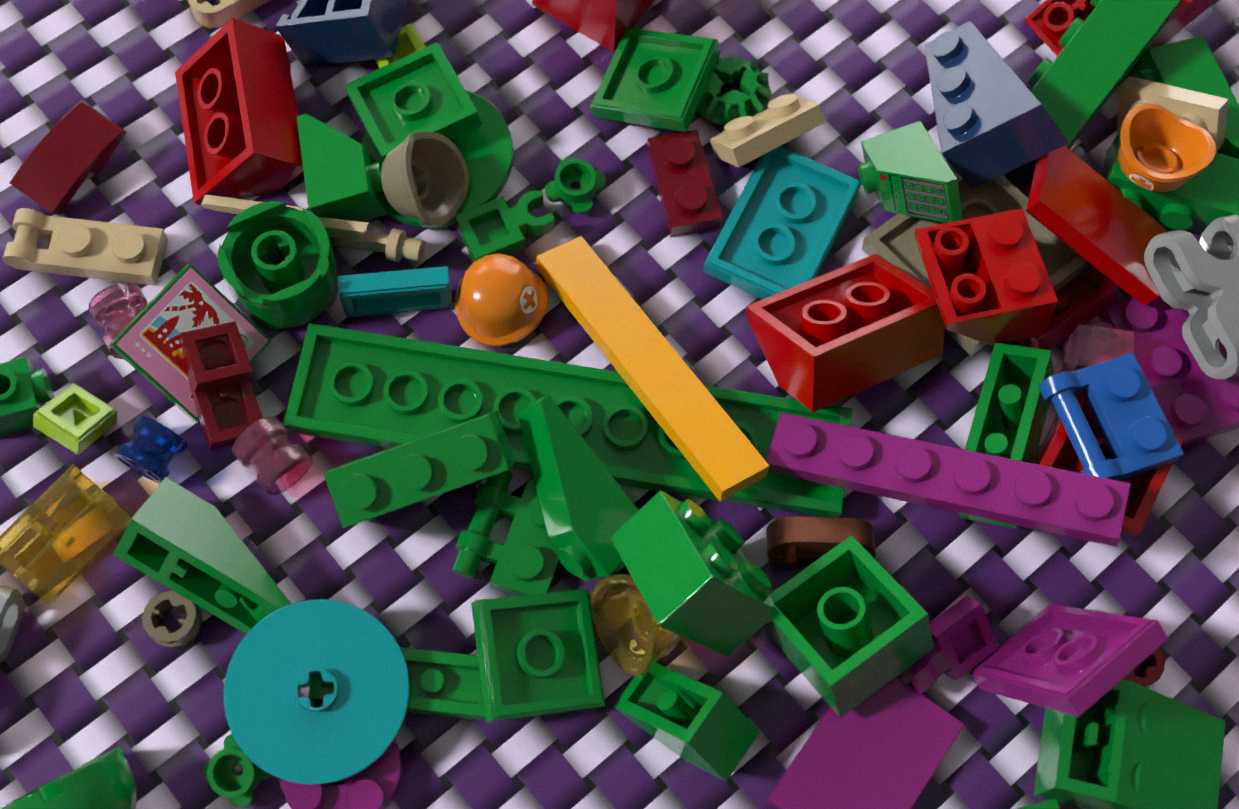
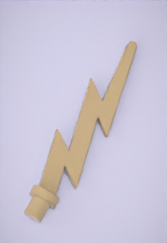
(345, 232)

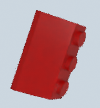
(239, 114)
(847, 330)

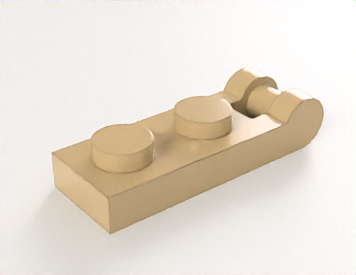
(86, 248)

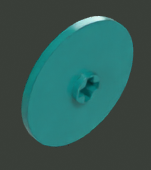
(285, 730)

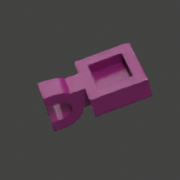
(960, 642)

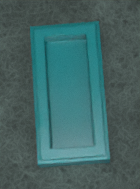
(395, 291)

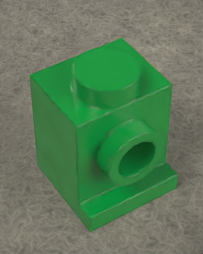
(21, 394)

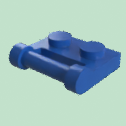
(1124, 413)

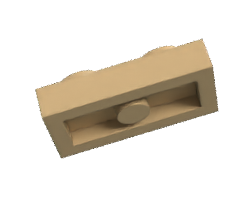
(1196, 107)
(759, 134)

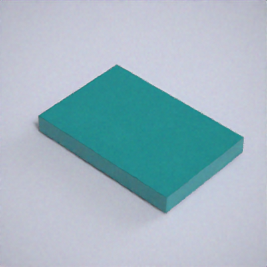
(782, 224)

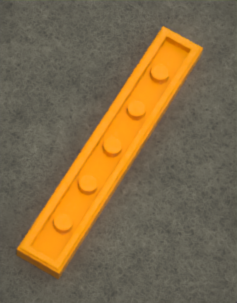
(652, 369)

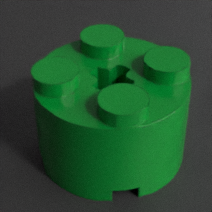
(279, 265)

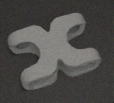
(1205, 288)

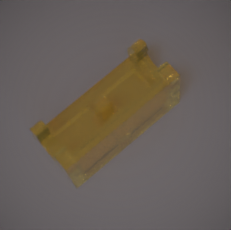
(61, 534)

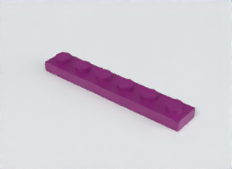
(950, 479)

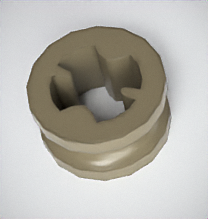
(154, 612)

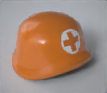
(1162, 149)
(500, 300)

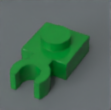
(500, 229)

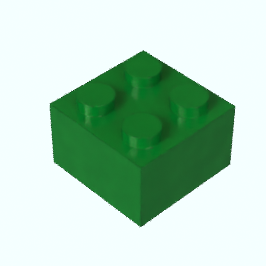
(694, 574)
(848, 625)

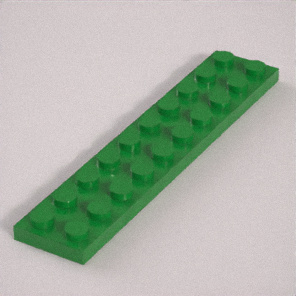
(402, 388)

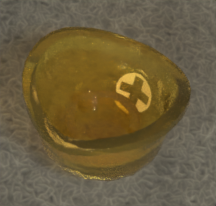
(628, 625)

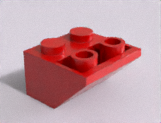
(988, 277)

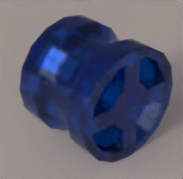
(151, 449)

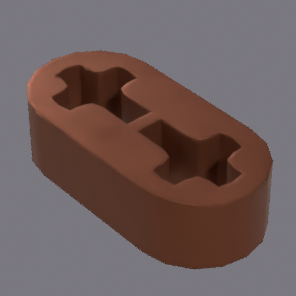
(804, 540)

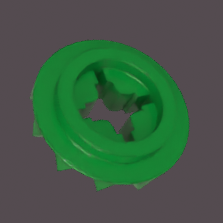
(753, 91)

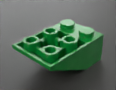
(1131, 753)

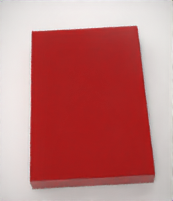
(1094, 220)

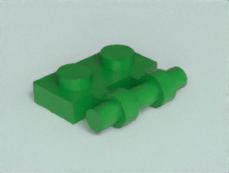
(528, 556)

